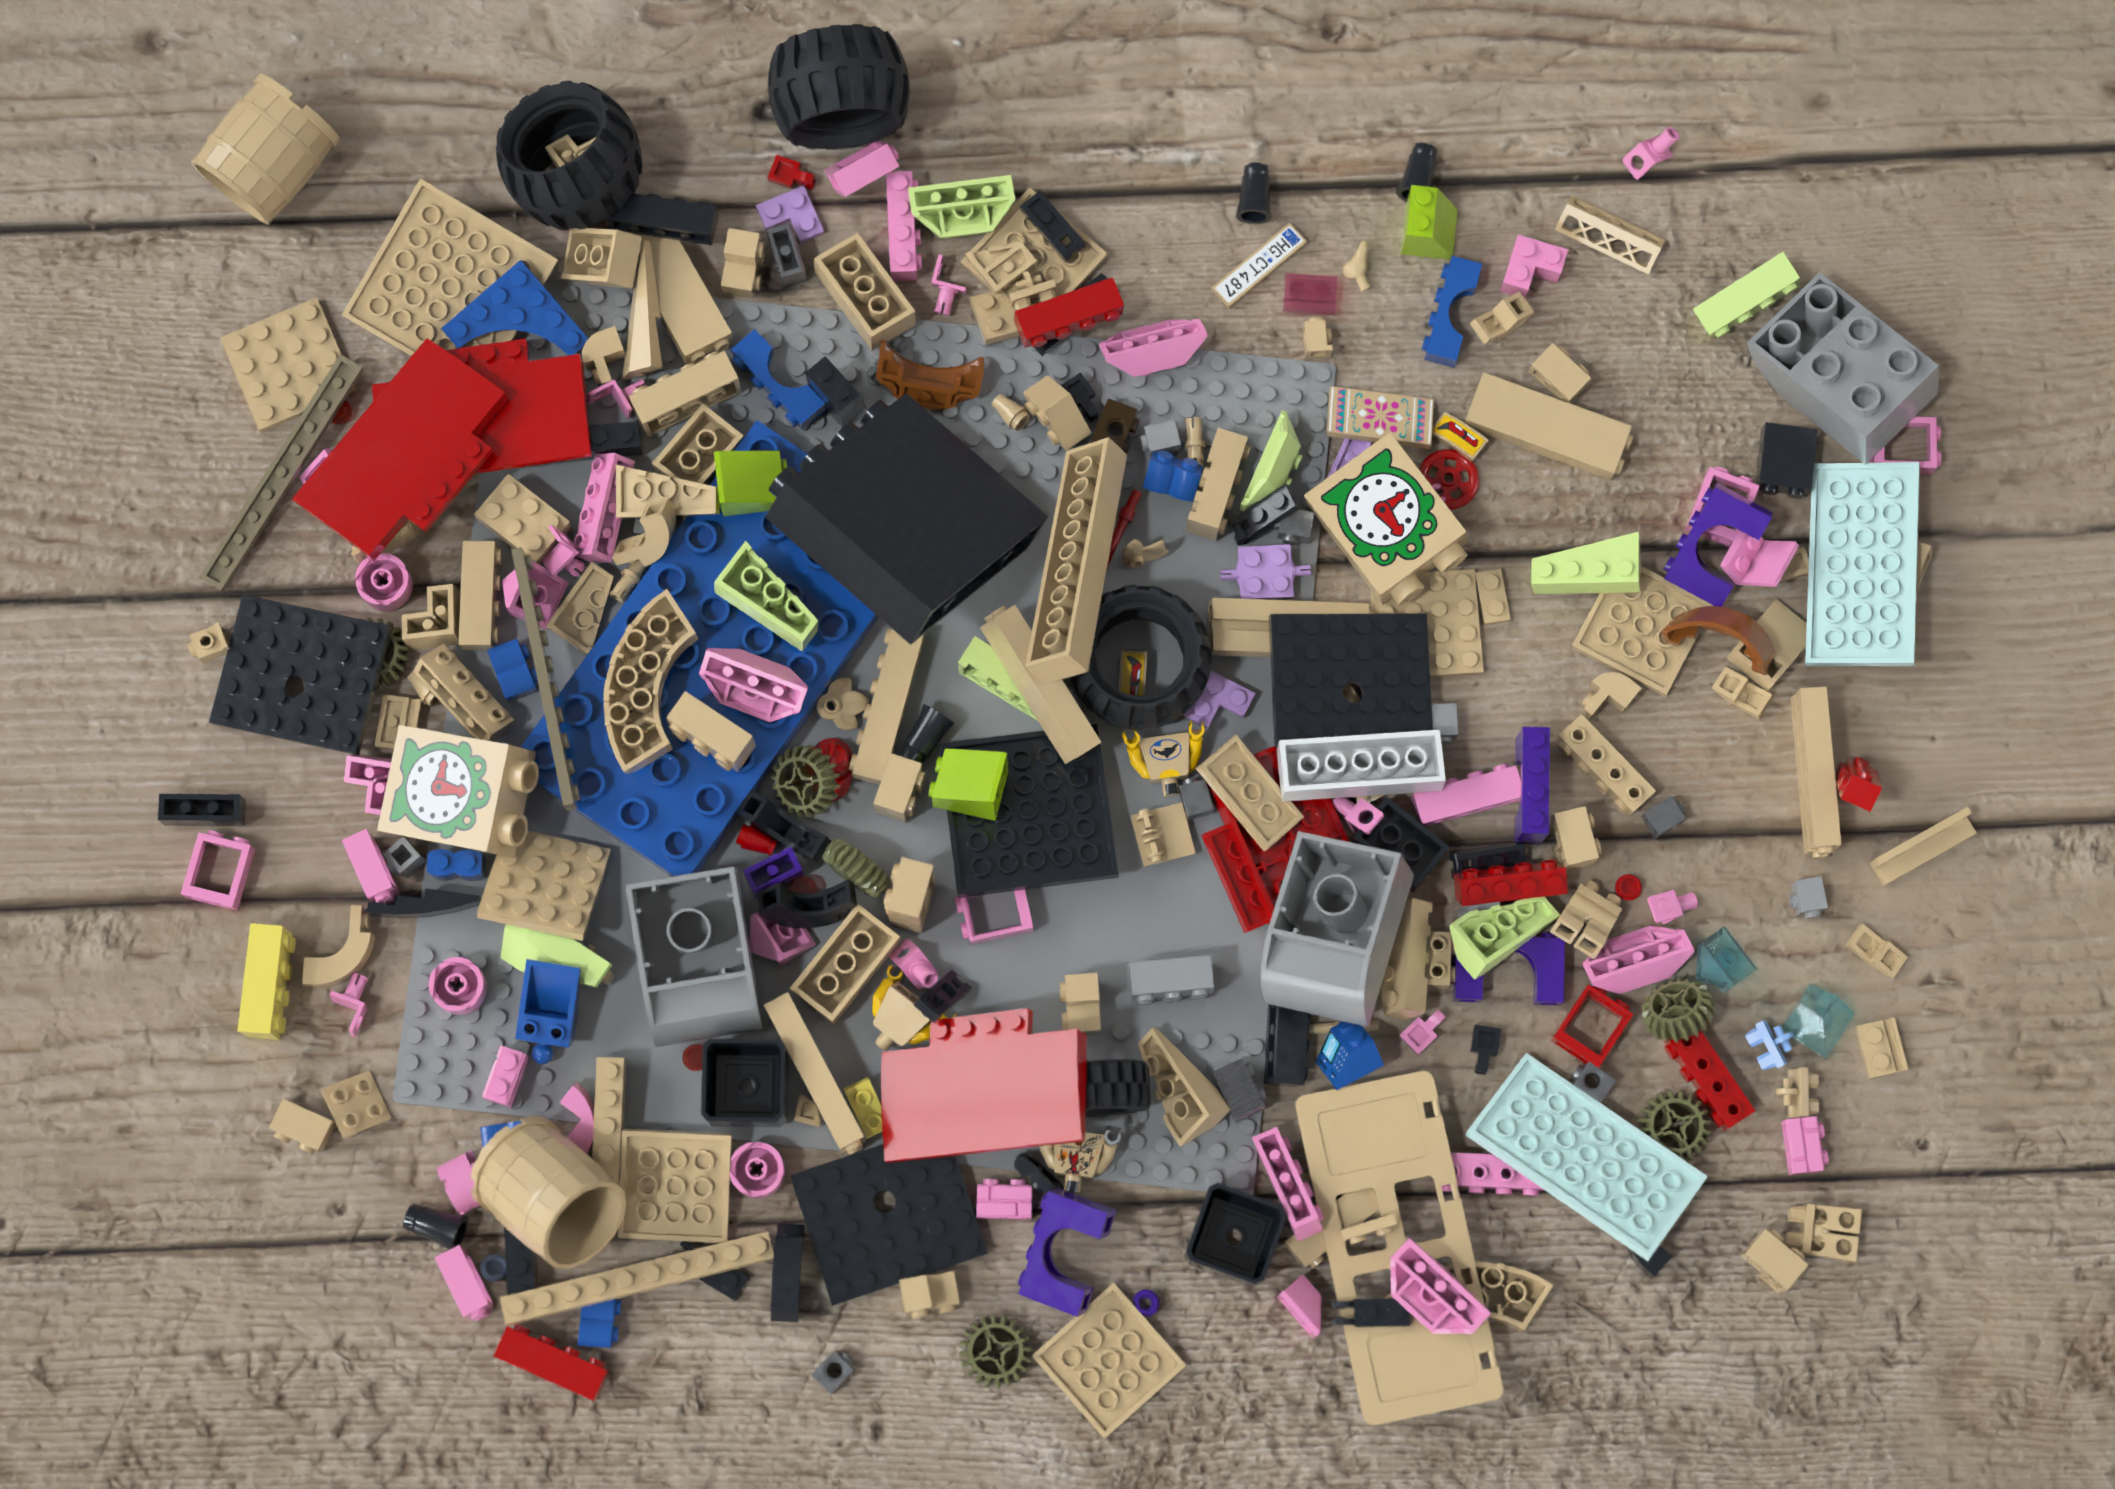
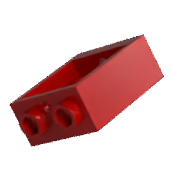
(1576, 1048)

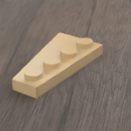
(639, 487)

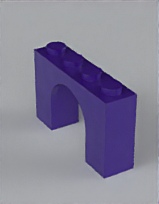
(1720, 508)
(1533, 756)
(1547, 963)
(1041, 1278)

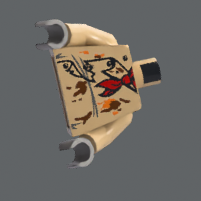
(1081, 1158)

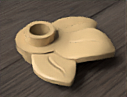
(1136, 554)
(846, 704)

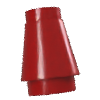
(755, 840)

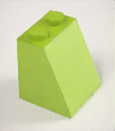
(1429, 224)
(746, 480)
(970, 782)

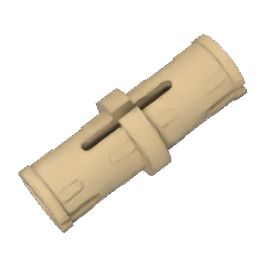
(1194, 440)
(629, 579)

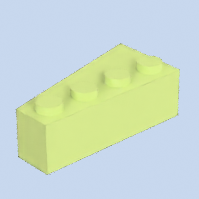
(1591, 568)
(765, 598)
(985, 669)

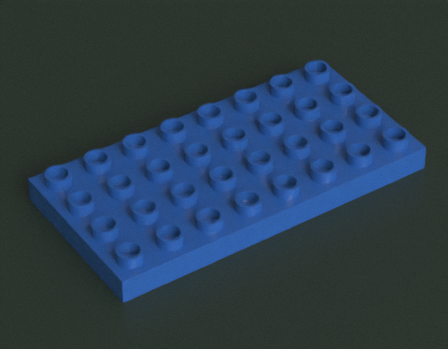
(683, 800)

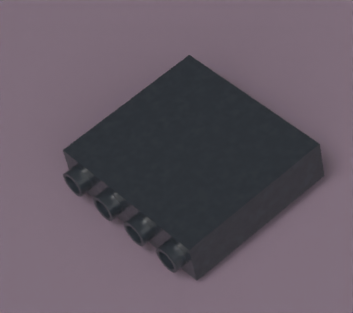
(904, 515)

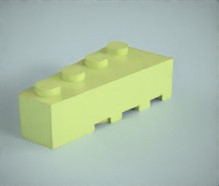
(1748, 296)

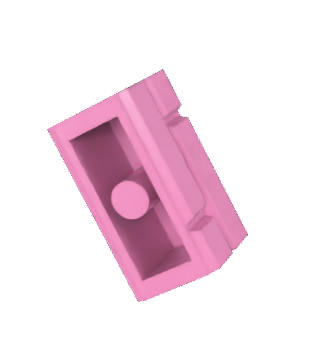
(505, 1077)
(1804, 1146)
(1004, 1201)

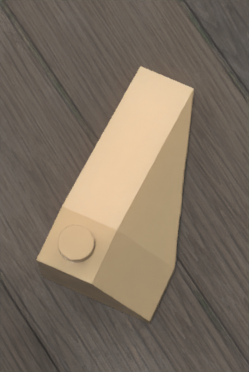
(1186, 1094)

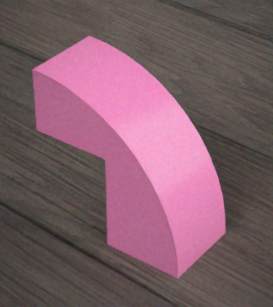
(581, 1104)

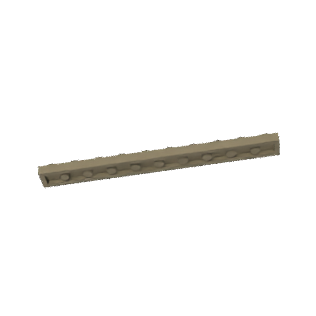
(281, 473)
(548, 689)

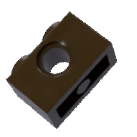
(1117, 415)

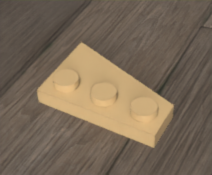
(582, 609)

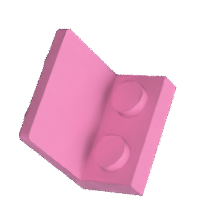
(1757, 561)

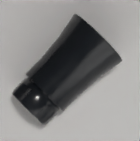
(1419, 169)
(1255, 195)
(925, 734)
(436, 1225)

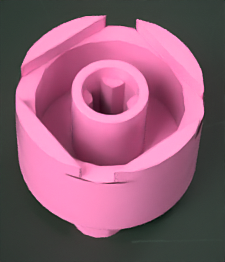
(389, 596)
(448, 974)
(759, 1154)
(458, 1181)

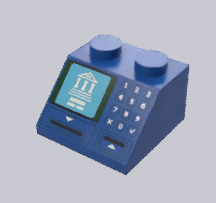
(1348, 1054)

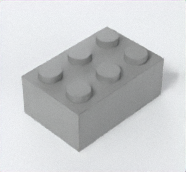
(1171, 979)

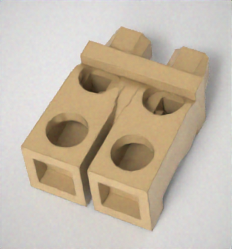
(1592, 910)
(1816, 1229)

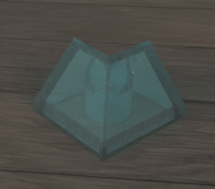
(1722, 961)
(1818, 1020)

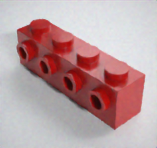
(1069, 313)
(1858, 782)
(1510, 883)
(1711, 1080)
(552, 1363)

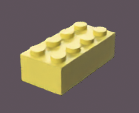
(266, 981)

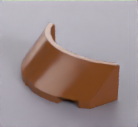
(928, 385)
(1728, 623)

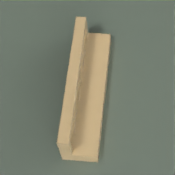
(1610, 225)
(1923, 847)

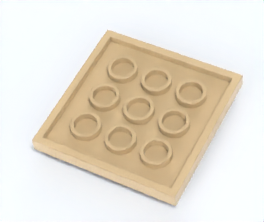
(1017, 228)
(282, 362)
(1451, 621)
(1628, 628)
(546, 885)
(675, 1185)
(1109, 1361)

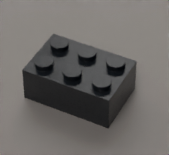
(1407, 836)

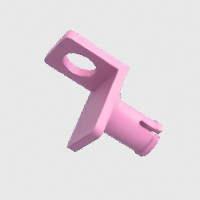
(1652, 152)
(947, 290)
(619, 394)
(562, 555)
(1358, 814)
(1669, 907)
(915, 965)
(351, 1000)

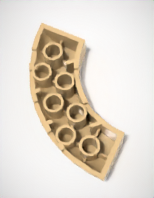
(637, 681)
(1507, 1292)

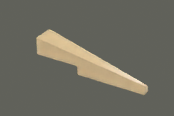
(642, 344)

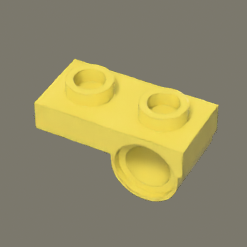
(865, 1106)

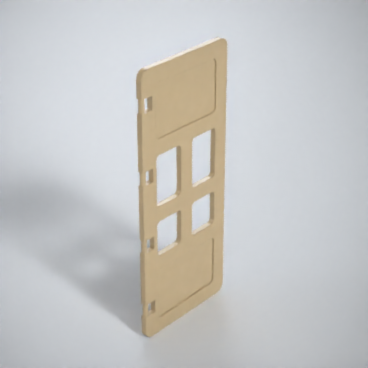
(1373, 1140)

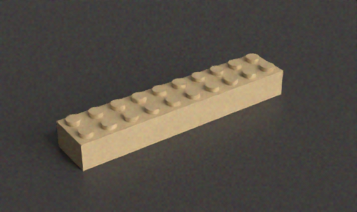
(1076, 561)

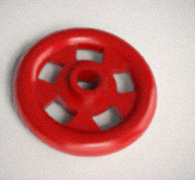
(1467, 488)

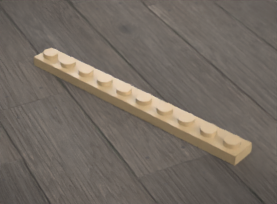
(636, 1278)

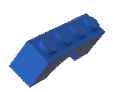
(1460, 281)
(799, 403)

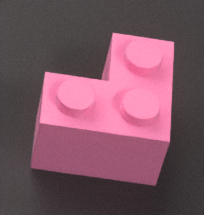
(1532, 259)
(371, 772)

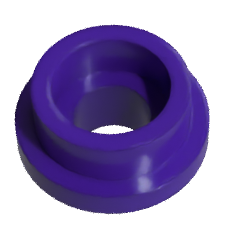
(1152, 1296)

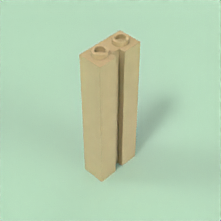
(685, 303)
(1548, 426)
(1242, 625)
(1049, 702)
(1815, 772)
(815, 1074)

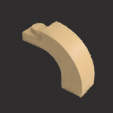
(349, 960)

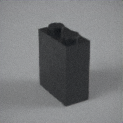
(837, 393)
(1786, 460)

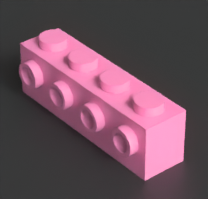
(901, 227)
(598, 520)
(1468, 796)
(1489, 1172)
(1285, 1179)

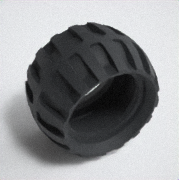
(838, 87)
(589, 185)
(1174, 701)

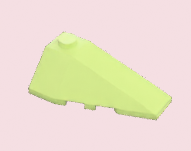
(1493, 934)
(531, 944)

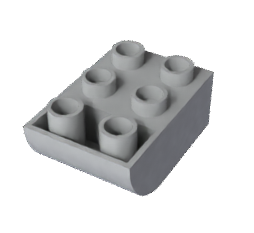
(1844, 368)
(1334, 928)
(694, 956)

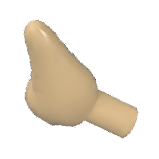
(1357, 267)

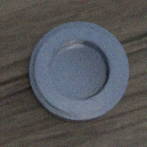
(493, 1267)

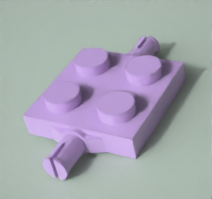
(1265, 572)

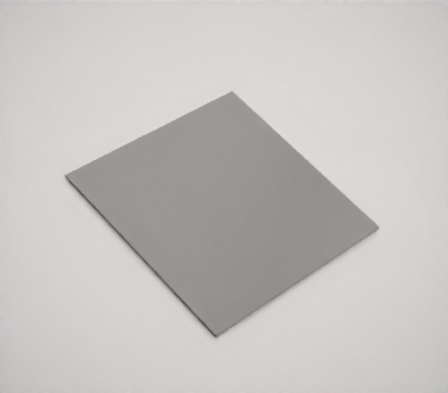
(1077, 927)

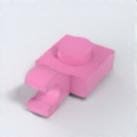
(1420, 1034)

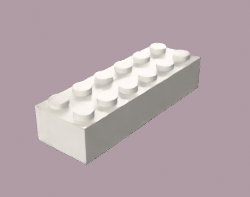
(1360, 765)

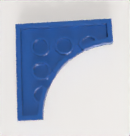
(519, 304)

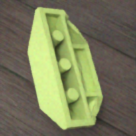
(962, 206)
(1275, 464)

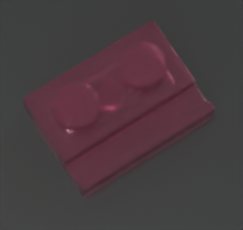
(1310, 294)

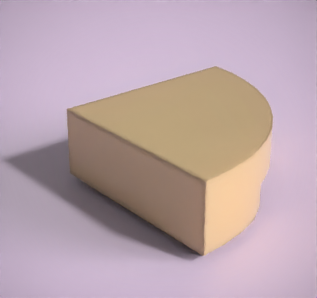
(807, 1112)

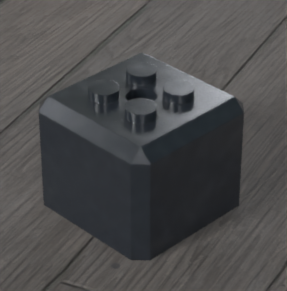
(727, 1065)
(1256, 1221)

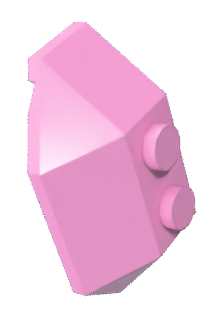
(1154, 346)
(752, 683)
(1638, 959)
(1433, 1292)

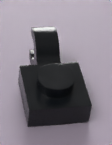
(1082, 395)
(1485, 1044)

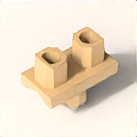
(1022, 298)
(1796, 1092)

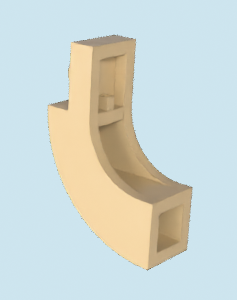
(659, 524)

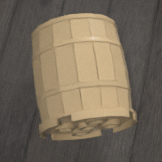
(265, 149)
(548, 1192)

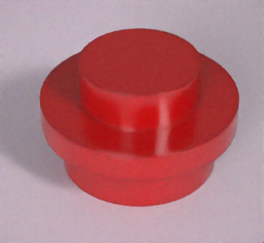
(1628, 887)

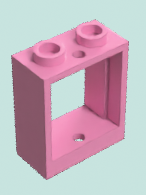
(862, 167)
(1933, 436)
(1720, 533)
(371, 867)
(229, 901)
(968, 929)
(465, 1283)

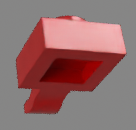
(787, 173)

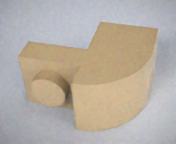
(1503, 319)
(602, 349)
(1613, 688)

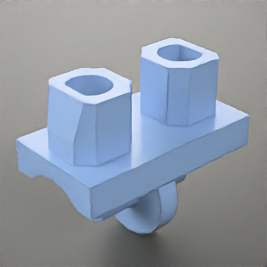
(1774, 1056)

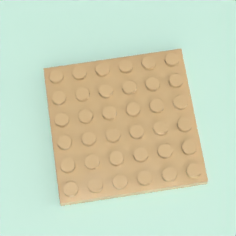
(434, 267)

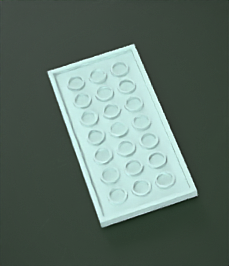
(1863, 564)
(1586, 1156)

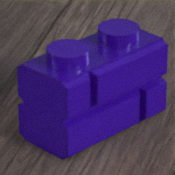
(775, 869)

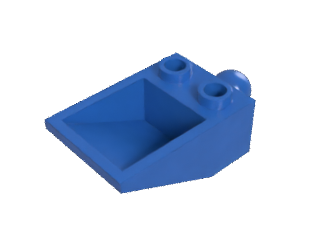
(548, 1003)

